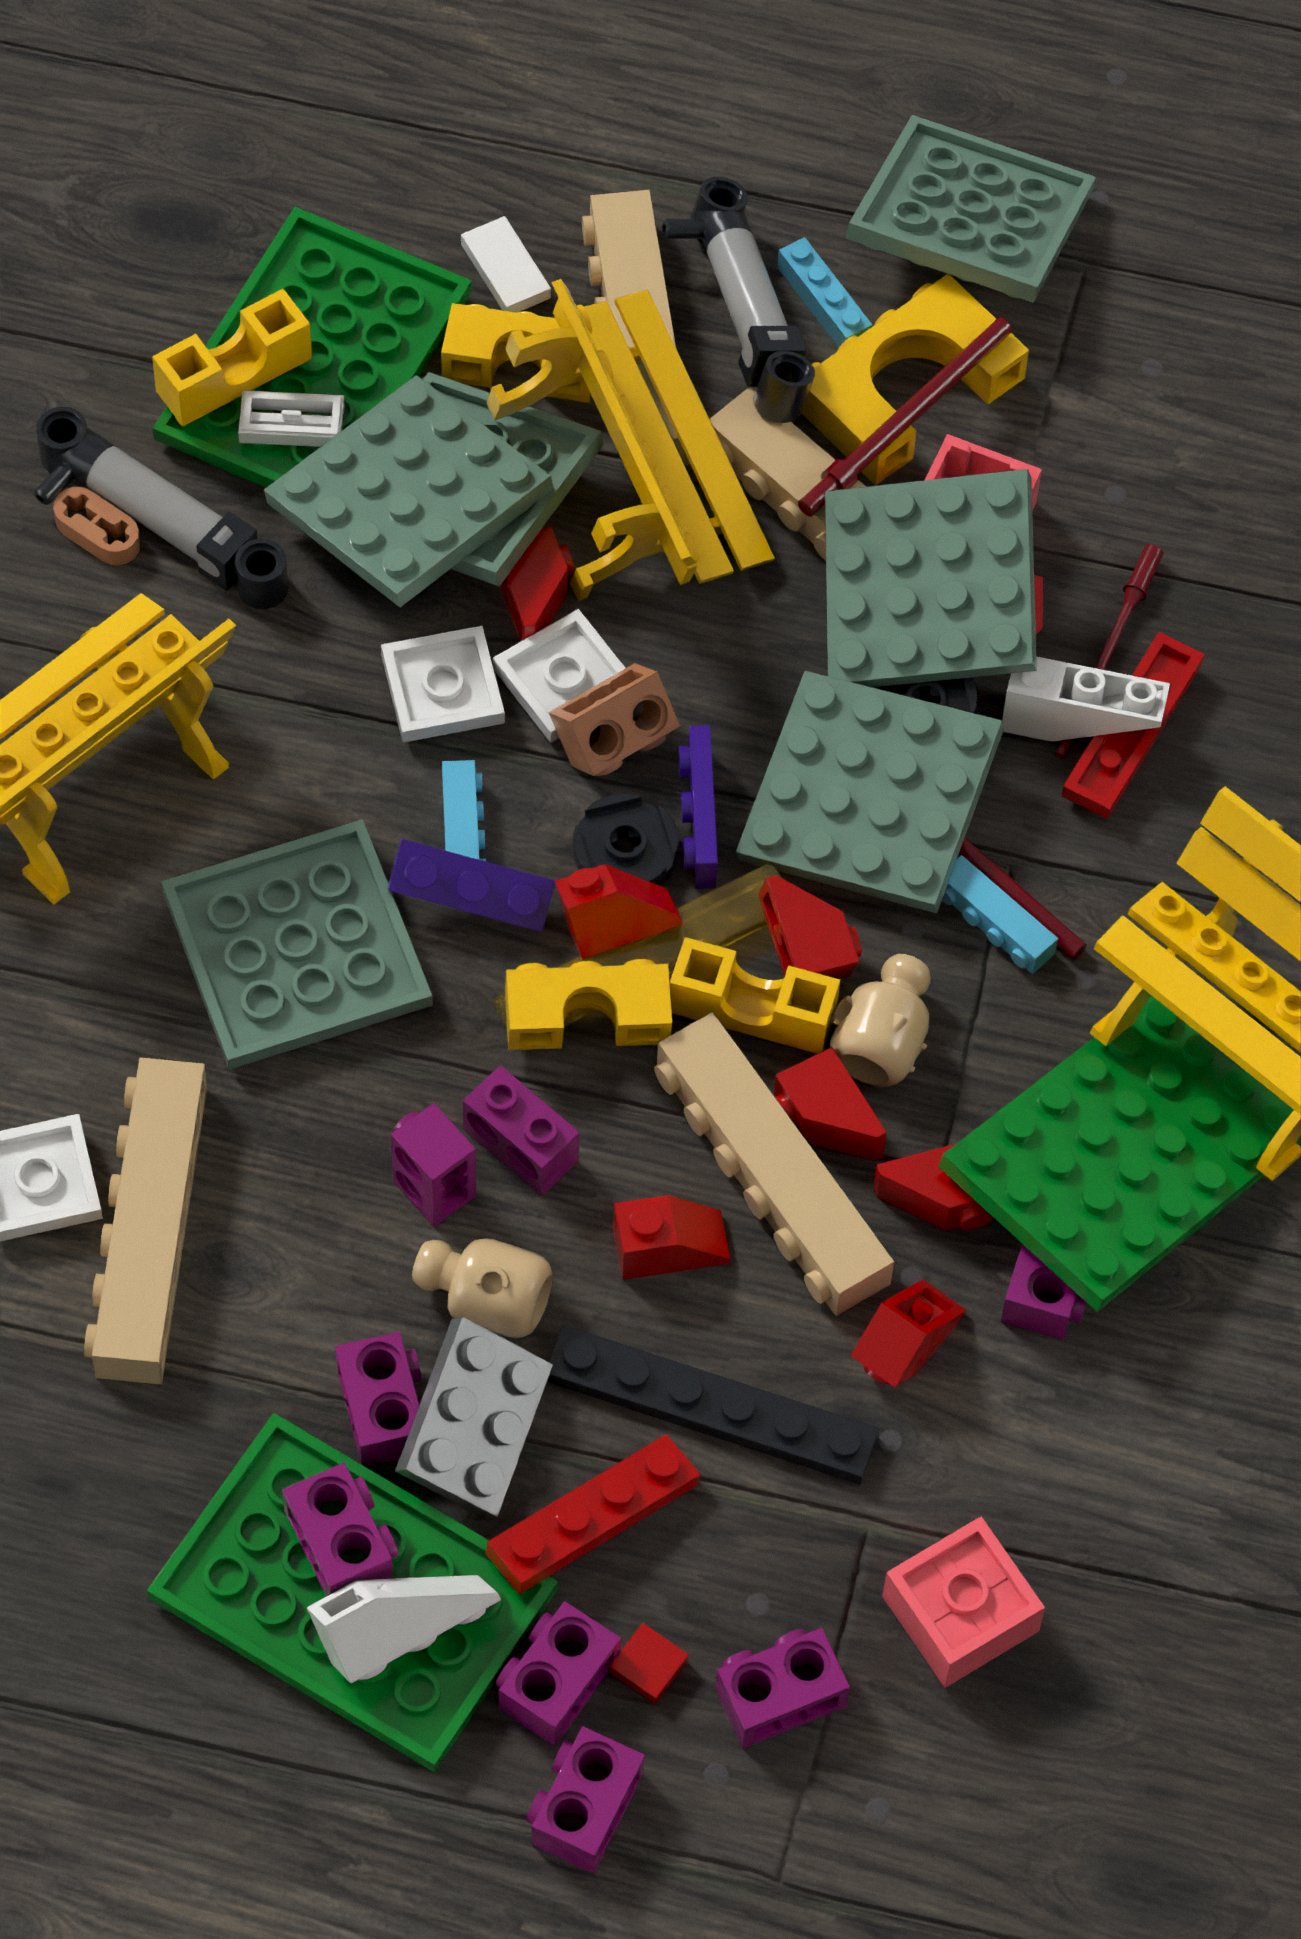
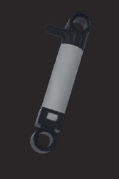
(771, 349)
(221, 545)

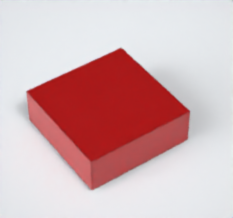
(648, 1663)

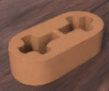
(92, 531)

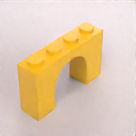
(930, 326)

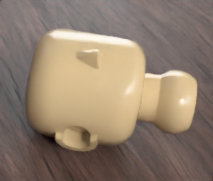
(884, 1023)
(488, 1283)

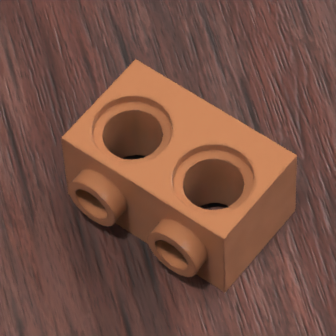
(612, 708)

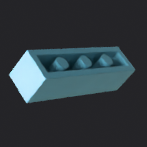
(821, 292)
(462, 808)
(999, 917)

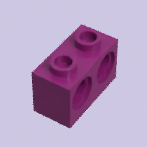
(521, 1130)
(433, 1163)
(1027, 1311)
(374, 1400)
(329, 1537)
(569, 1678)
(790, 1699)
(597, 1802)

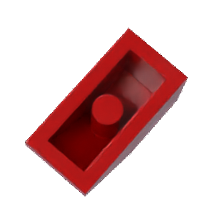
(538, 584)
(613, 908)
(808, 930)
(830, 1107)
(928, 1192)
(667, 1236)
(906, 1333)

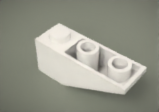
(1080, 702)
(385, 1618)

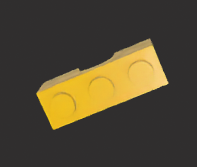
(266, 345)
(477, 345)
(629, 994)
(784, 1011)

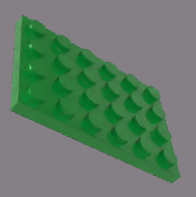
(371, 329)
(1120, 1152)
(251, 1585)

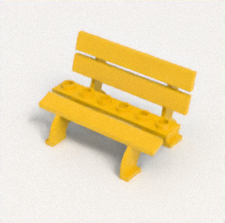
(671, 513)
(130, 681)
(1212, 950)

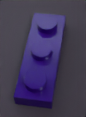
(699, 807)
(471, 885)

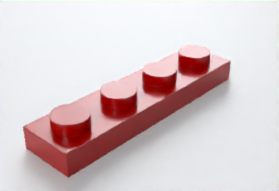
(1115, 758)
(592, 1514)

